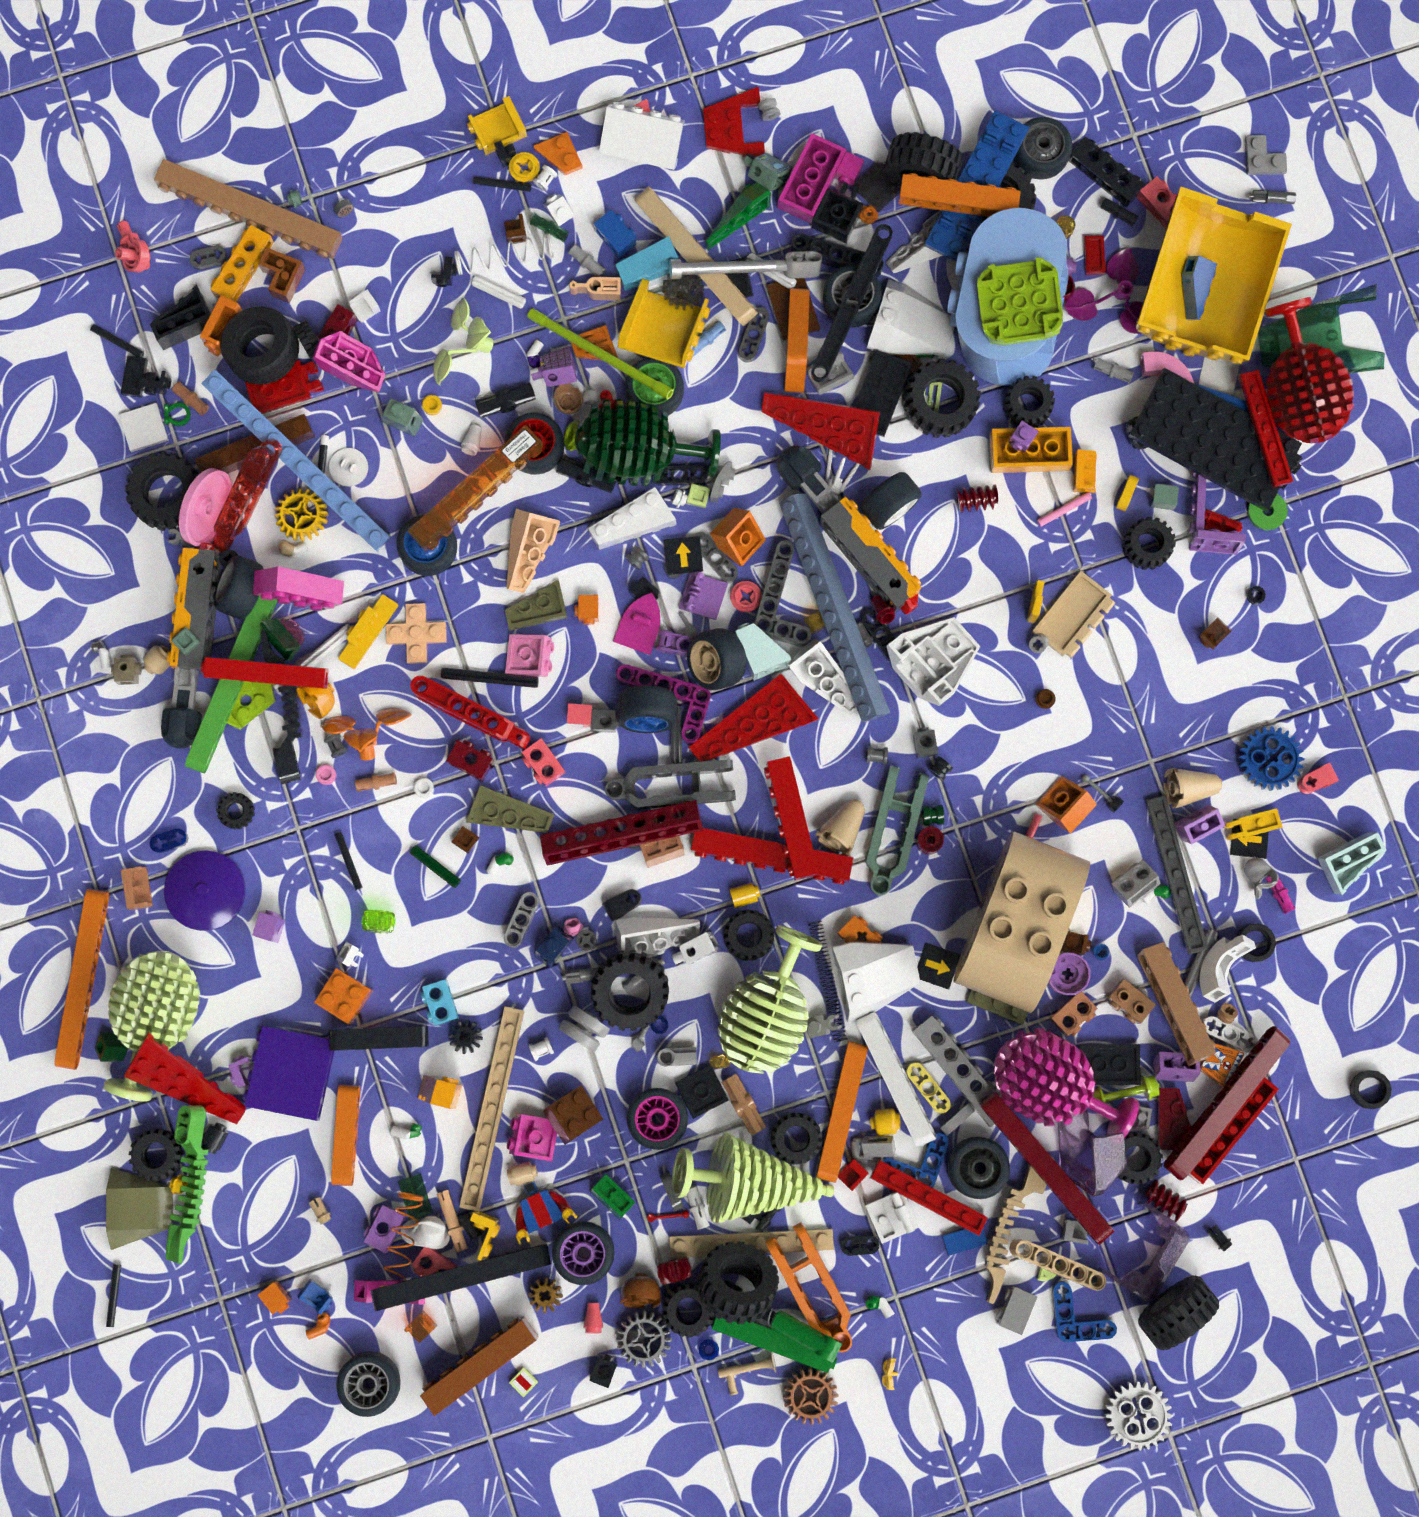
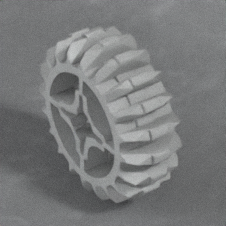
(649, 1356)

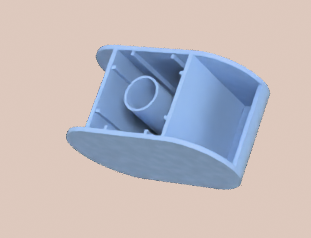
(1005, 239)

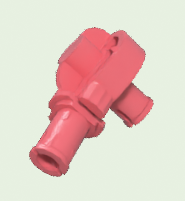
(132, 249)

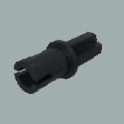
(1119, 211)

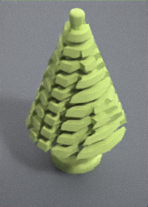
(745, 1180)

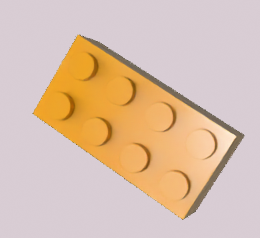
(1047, 452)

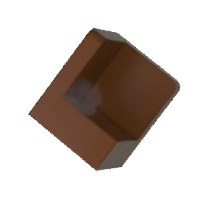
(516, 230)

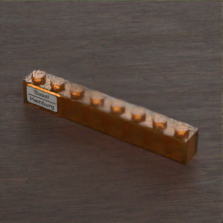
(476, 488)

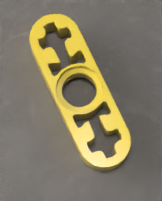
(923, 1072)

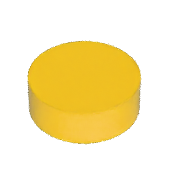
(432, 405)

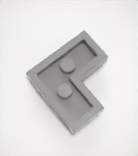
(1259, 161)

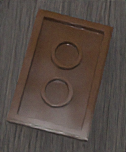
(779, 299)

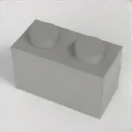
(1016, 1309)

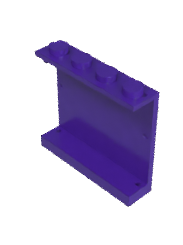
(289, 1073)

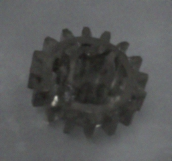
(678, 295)

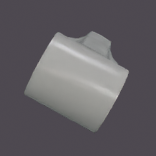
(679, 1056)

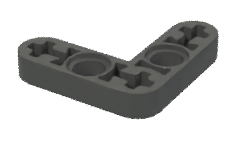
(706, 555)

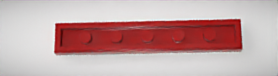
(1265, 428)
(928, 1197)

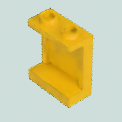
(497, 125)

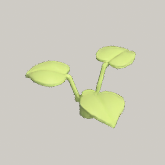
(476, 340)

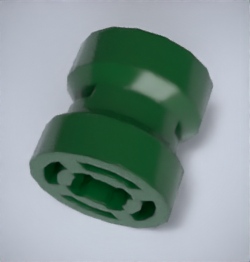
(933, 815)

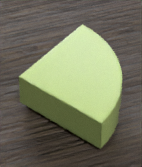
(1044, 1275)

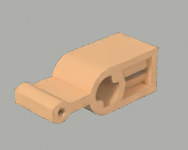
(608, 288)

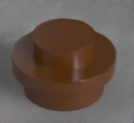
(1045, 699)

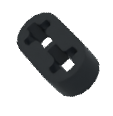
(858, 1240)

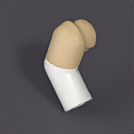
(292, 551)

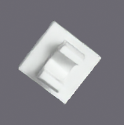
(348, 953)

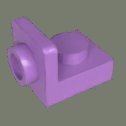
(1022, 436)

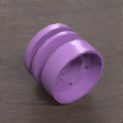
(1074, 983)

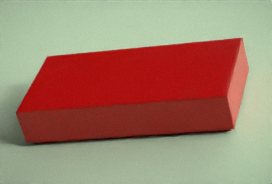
(1094, 255)

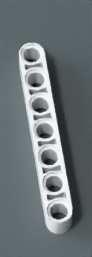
(896, 1079)

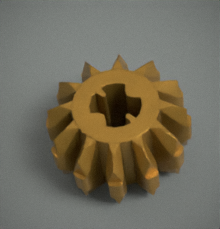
(547, 1302)

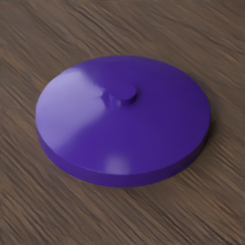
(204, 890)

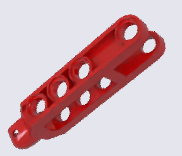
(445, 700)

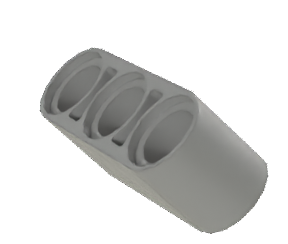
(521, 909)

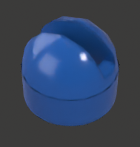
(1097, 950)

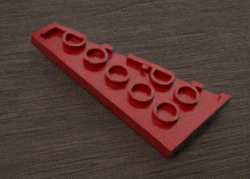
(177, 1078)

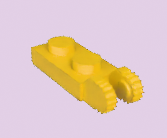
(1255, 824)

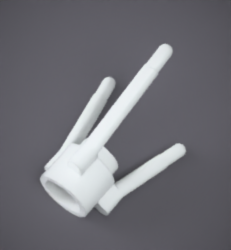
(835, 482)

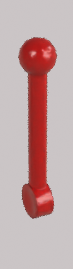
(685, 1214)

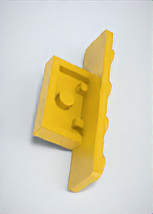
(367, 630)

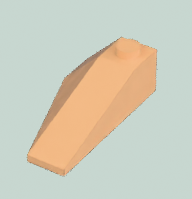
(528, 543)

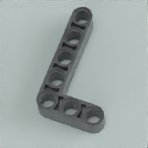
(774, 598)

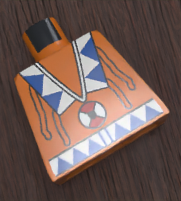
(1221, 1064)

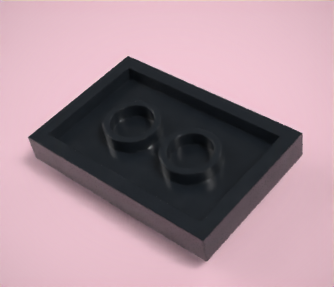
(1114, 1063)

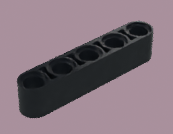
(828, 250)
(378, 1038)

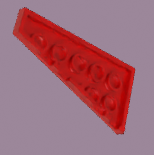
(835, 426)
(763, 716)

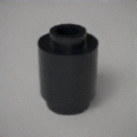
(214, 1137)

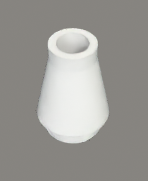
(472, 441)

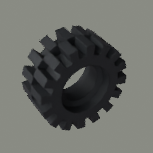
(306, 337)
(244, 819)

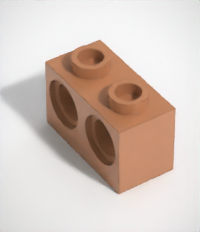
(1070, 1009)

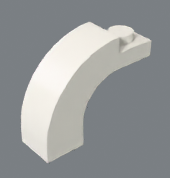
(1217, 964)

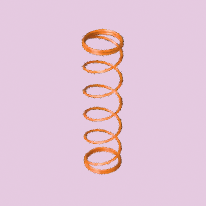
(411, 1197)

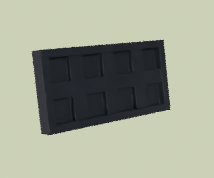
(883, 387)

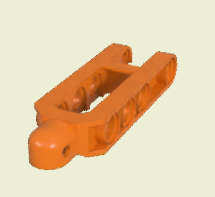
(834, 1328)

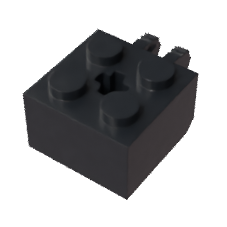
(838, 203)

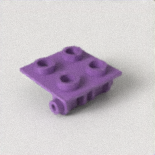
(703, 595)

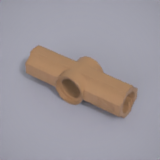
(743, 1104)

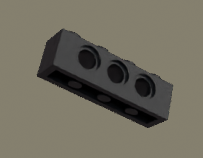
(1108, 182)

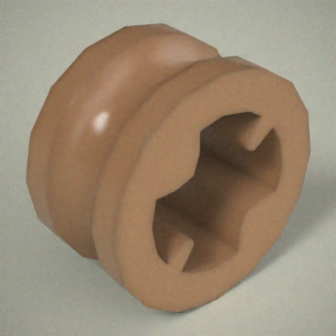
(1227, 1013)

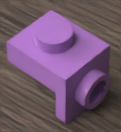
(237, 1075)

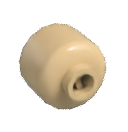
(156, 660)

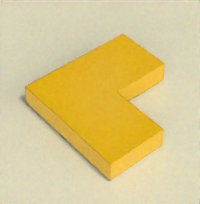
(1036, 602)

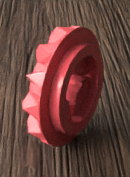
(746, 587)

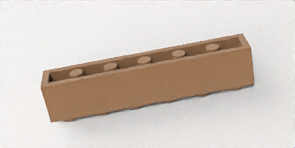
(1176, 1003)

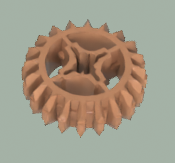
(803, 1402)

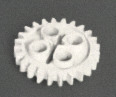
(1156, 1409)

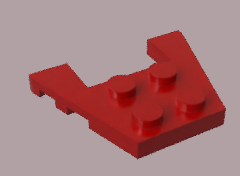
(725, 127)

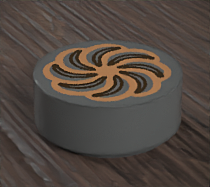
(343, 208)

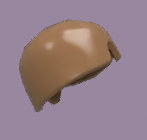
(567, 399)

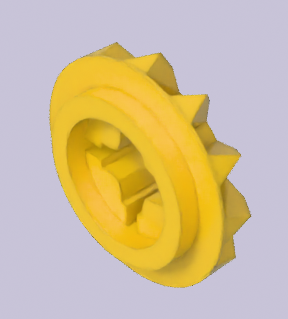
(523, 159)

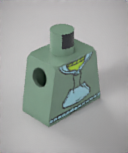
(768, 170)

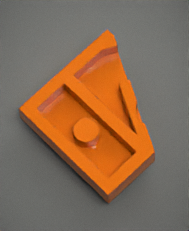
(560, 153)
(600, 338)

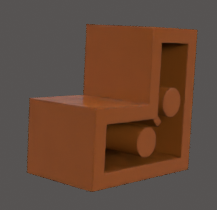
(285, 272)

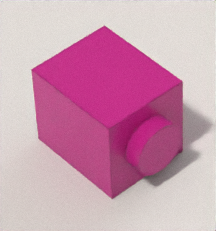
(849, 169)

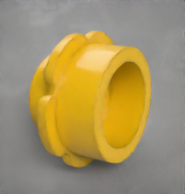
(175, 1184)

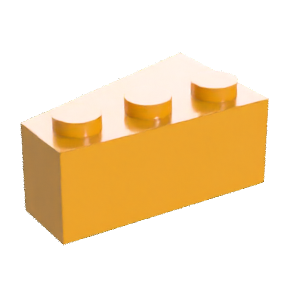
(440, 1092)

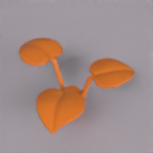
(364, 739)

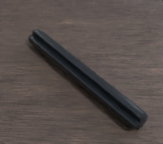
(489, 677)

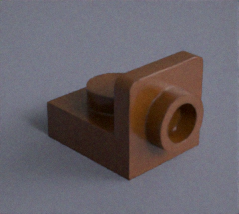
(1076, 943)

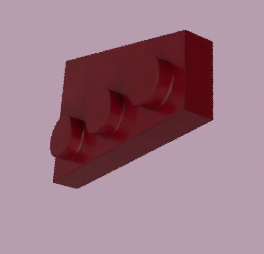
(1171, 1118)

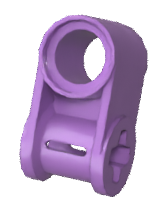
(672, 644)

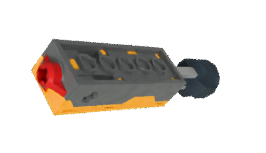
(851, 532)
(197, 612)

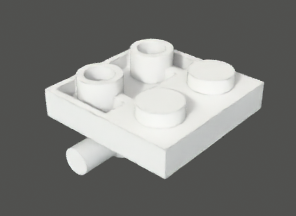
(892, 1217)

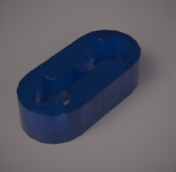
(167, 836)

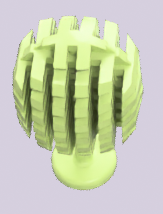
(152, 996)
(764, 1014)

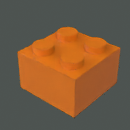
(343, 996)

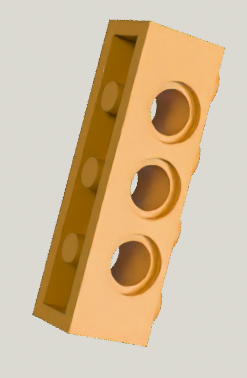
(243, 275)

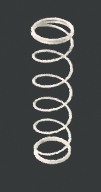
(458, 256)

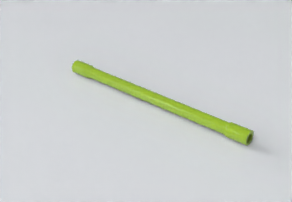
(657, 386)

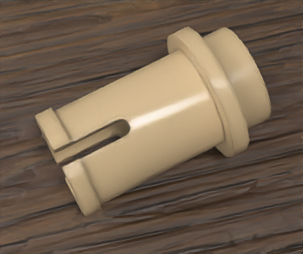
(320, 1212)

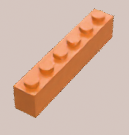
(956, 196)

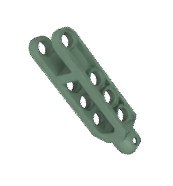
(883, 876)

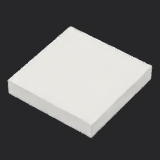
(143, 427)

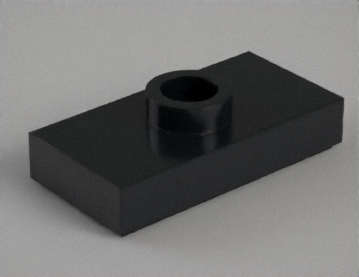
(742, 281)

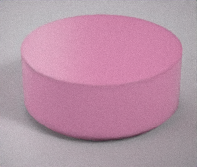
(326, 774)

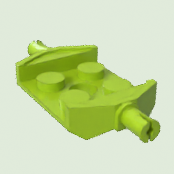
(262, 698)

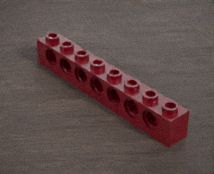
(567, 844)

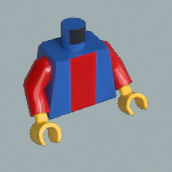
(540, 1210)

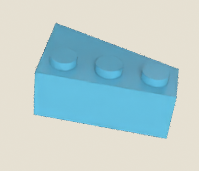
(646, 264)

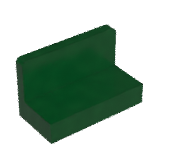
(281, 638)

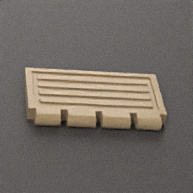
(1073, 613)

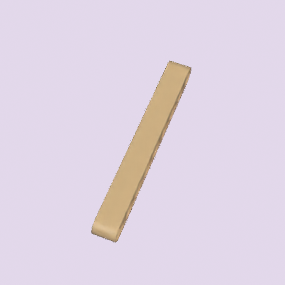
(694, 253)

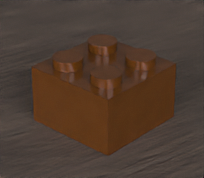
(573, 1115)

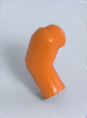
(321, 1326)

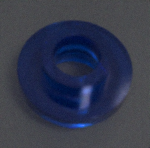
(708, 1356)

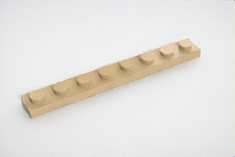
(788, 1240)

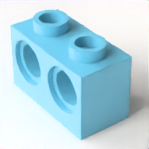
(445, 1000)

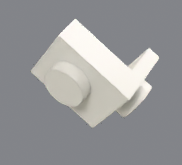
(558, 209)

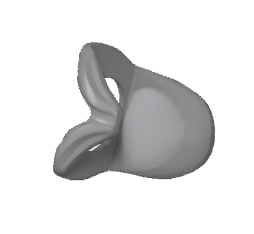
(1256, 870)

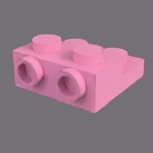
(529, 655)

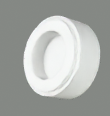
(423, 788)

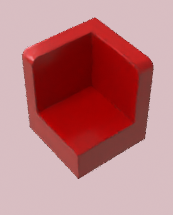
(852, 1174)

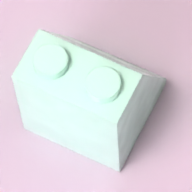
(762, 653)

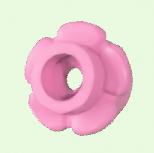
(573, 926)

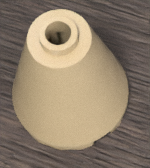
(1189, 786)
(842, 828)

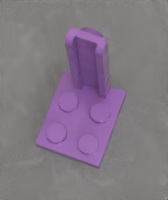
(1212, 540)

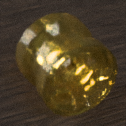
(1068, 223)
(815, 622)

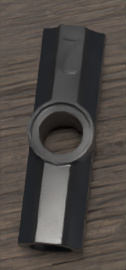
(505, 400)
(574, 470)

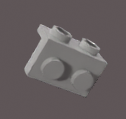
(839, 375)

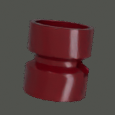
(929, 840)

